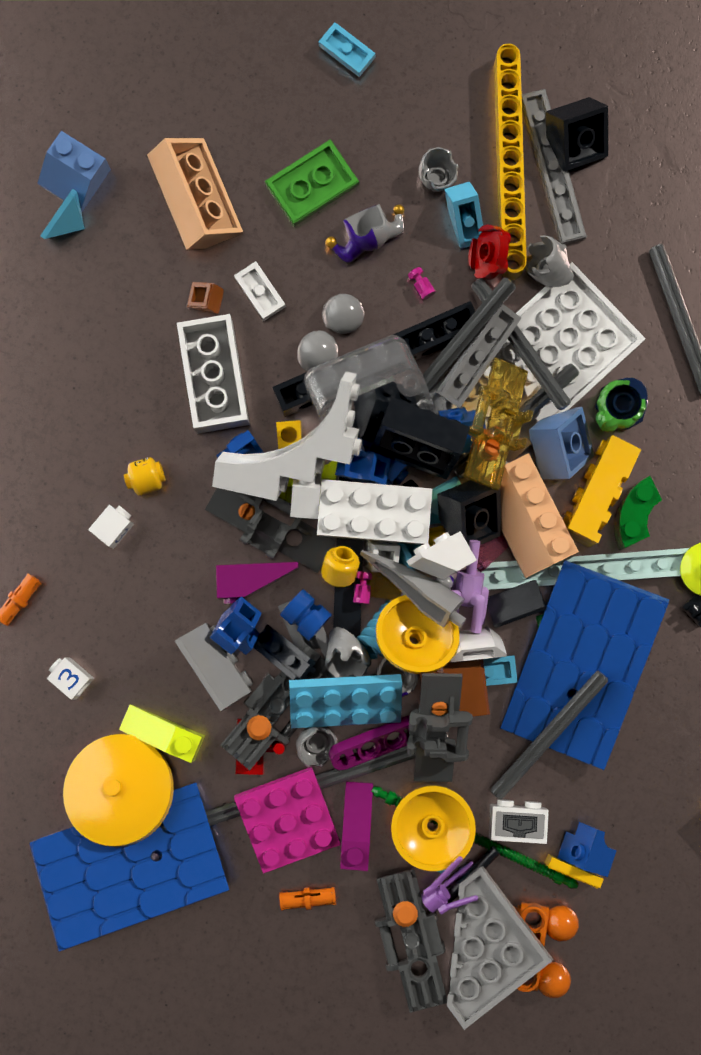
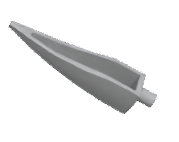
(426, 594)

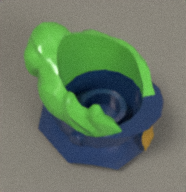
(621, 404)

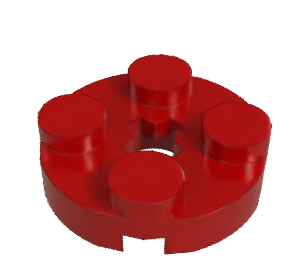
(489, 252)

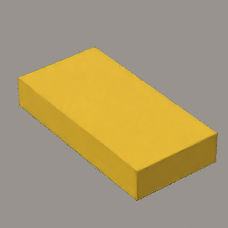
(574, 872)

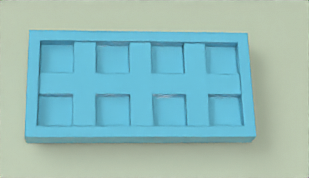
(345, 701)

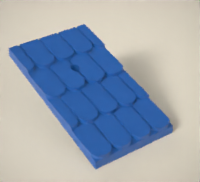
(585, 629)
(106, 888)

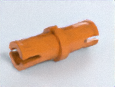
(18, 598)
(307, 898)

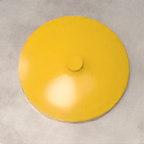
(118, 790)

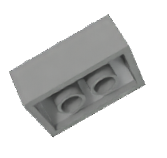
(214, 667)

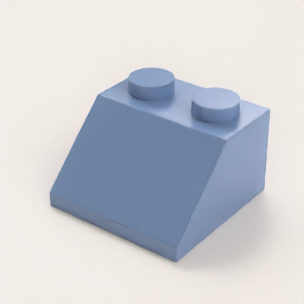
(70, 167)
(561, 444)

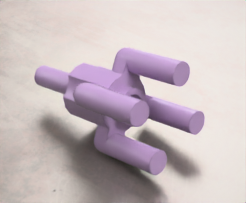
(470, 587)

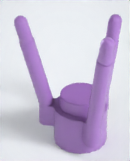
(437, 895)

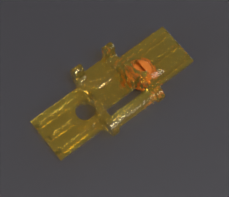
(492, 444)

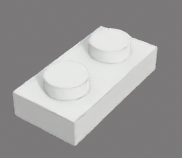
(259, 291)

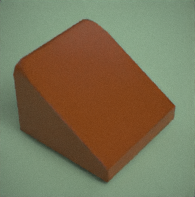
(205, 297)

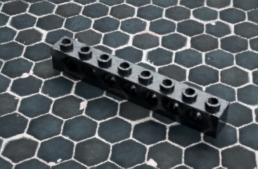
(421, 339)

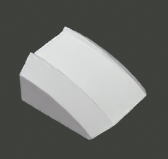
(479, 645)

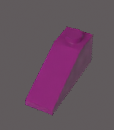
(249, 579)
(356, 826)

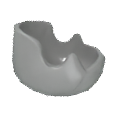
(438, 169)
(343, 313)
(316, 349)
(314, 745)

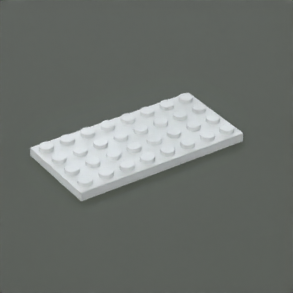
(564, 328)

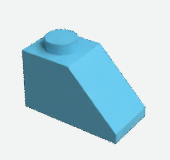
(464, 212)

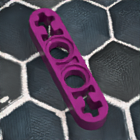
(377, 736)

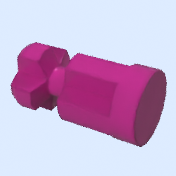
(422, 285)
(362, 590)

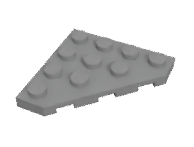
(491, 950)

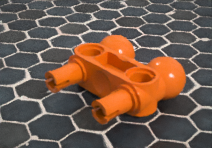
(560, 925)

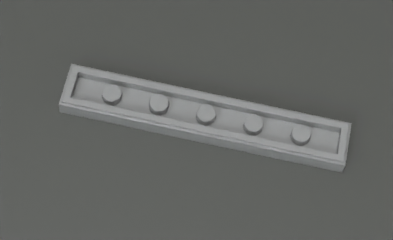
(555, 181)

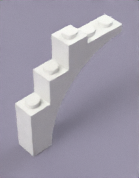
(269, 472)

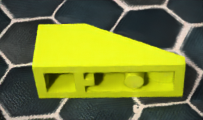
(162, 733)

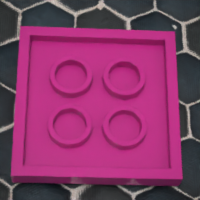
(287, 819)

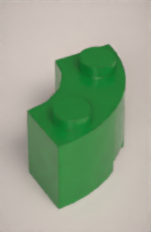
(633, 513)

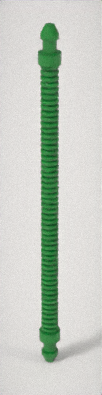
(557, 877)

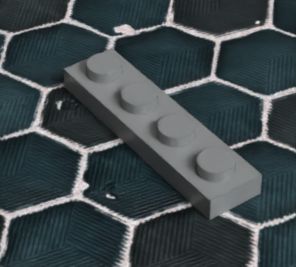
(478, 356)

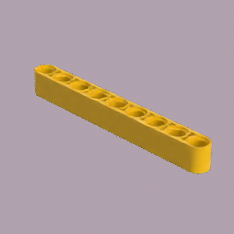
(511, 149)

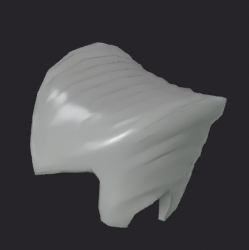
(549, 262)
(346, 655)

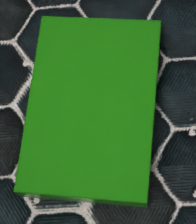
(312, 182)

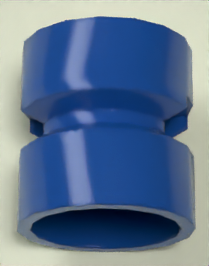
(305, 614)

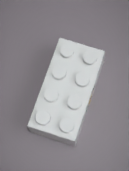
(213, 373)
(374, 512)

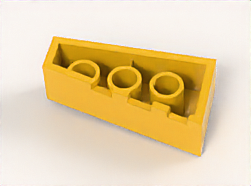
(600, 490)

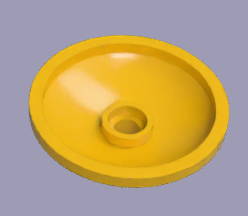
(403, 621)
(438, 847)

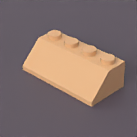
(194, 192)
(531, 519)

